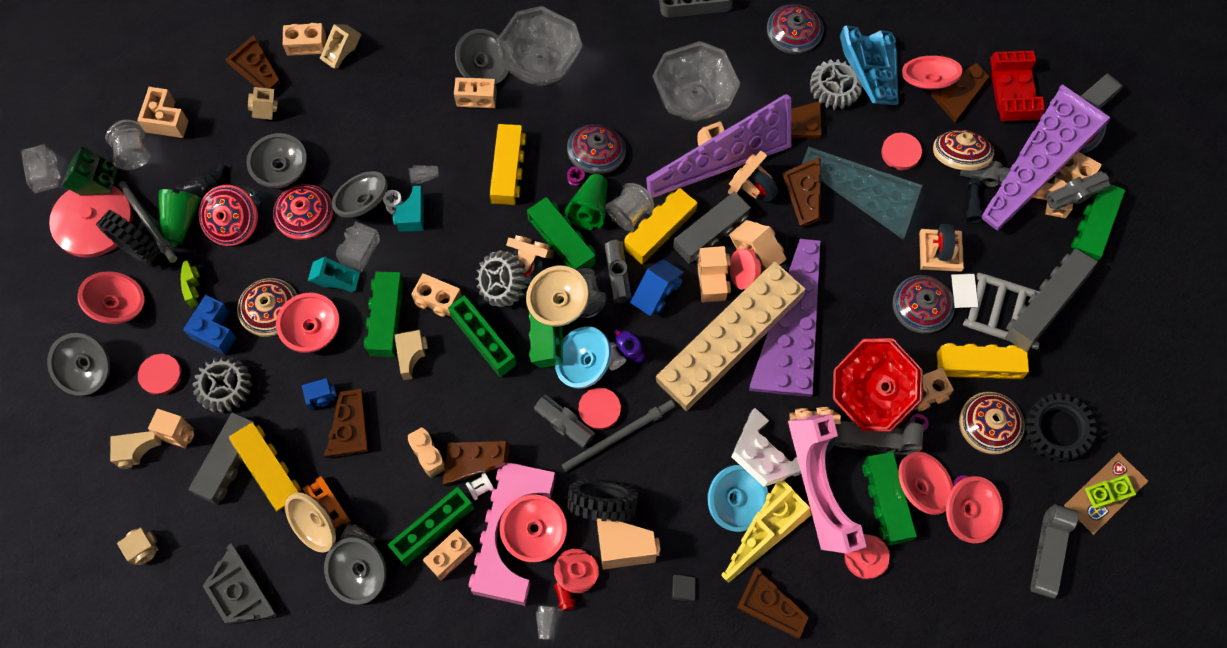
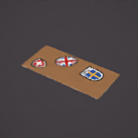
(1095, 518)

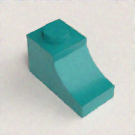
(410, 213)
(333, 274)

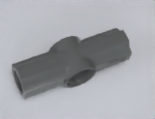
(990, 175)
(1077, 190)
(619, 282)
(564, 421)

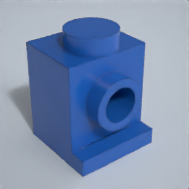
(319, 393)

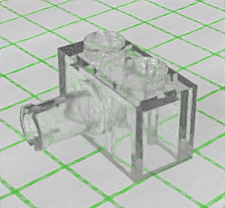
(40, 168)
(358, 246)

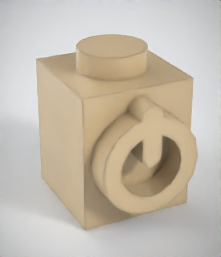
(262, 103)
(138, 546)

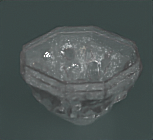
(539, 46)
(696, 81)

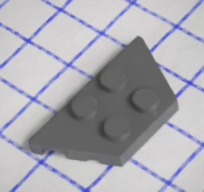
(236, 590)

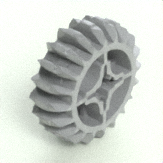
(832, 88)
(508, 277)
(214, 398)

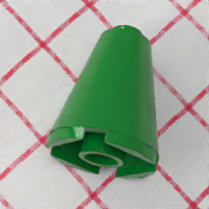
(589, 203)
(176, 214)

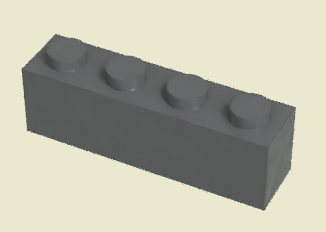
(712, 227)
(220, 464)

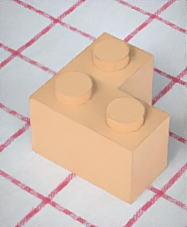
(159, 116)
(761, 241)
(712, 268)

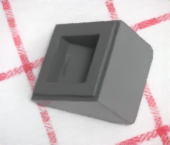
(683, 588)

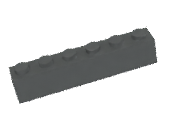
(1050, 300)

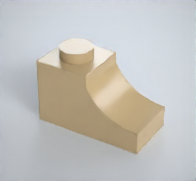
(339, 44)
(409, 350)
(129, 448)

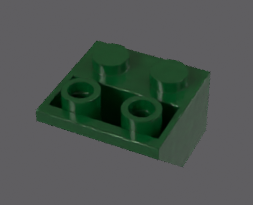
(90, 174)

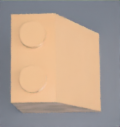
(626, 544)

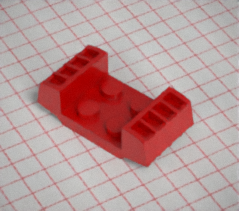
(1015, 86)

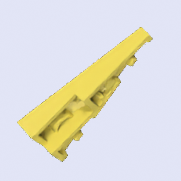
(776, 519)

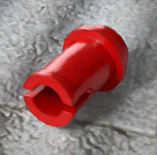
(565, 598)

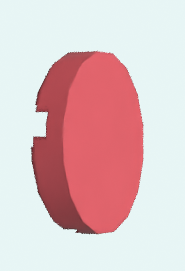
(901, 151)
(744, 268)
(159, 374)
(599, 408)
(869, 561)
(576, 571)

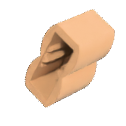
(426, 452)

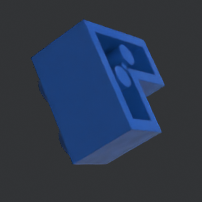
(655, 285)
(207, 328)

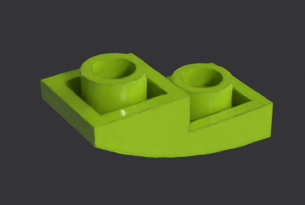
(188, 283)
(1110, 491)

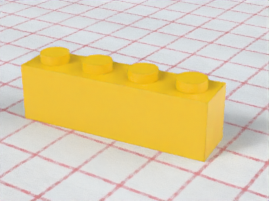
(507, 164)
(660, 225)
(983, 361)
(263, 465)

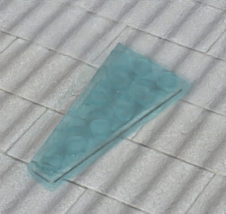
(878, 194)

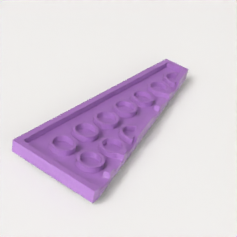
(762, 131)
(1056, 140)
(789, 348)

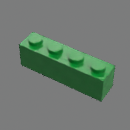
(1098, 222)
(560, 235)
(384, 314)
(482, 336)
(545, 343)
(889, 499)
(431, 526)

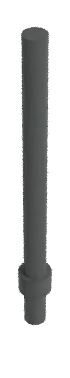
(162, 244)
(653, 415)

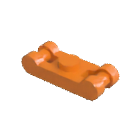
(328, 500)

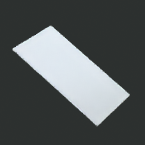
(964, 290)

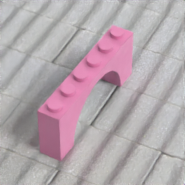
(832, 526)
(492, 576)

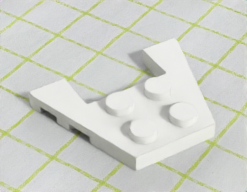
(760, 456)

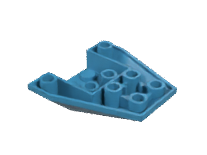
(873, 62)

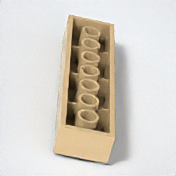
(730, 336)

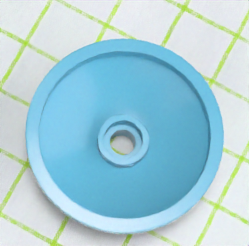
(578, 349)
(747, 498)

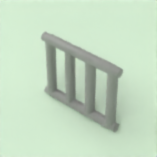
(1002, 285)

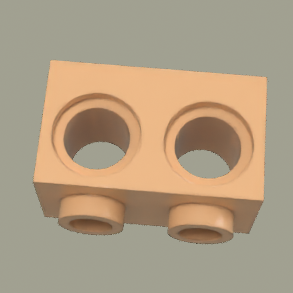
(304, 41)
(475, 92)
(1076, 166)
(439, 291)
(929, 394)
(171, 428)
(448, 555)

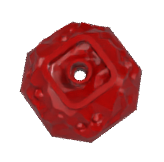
(863, 383)

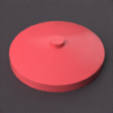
(75, 221)

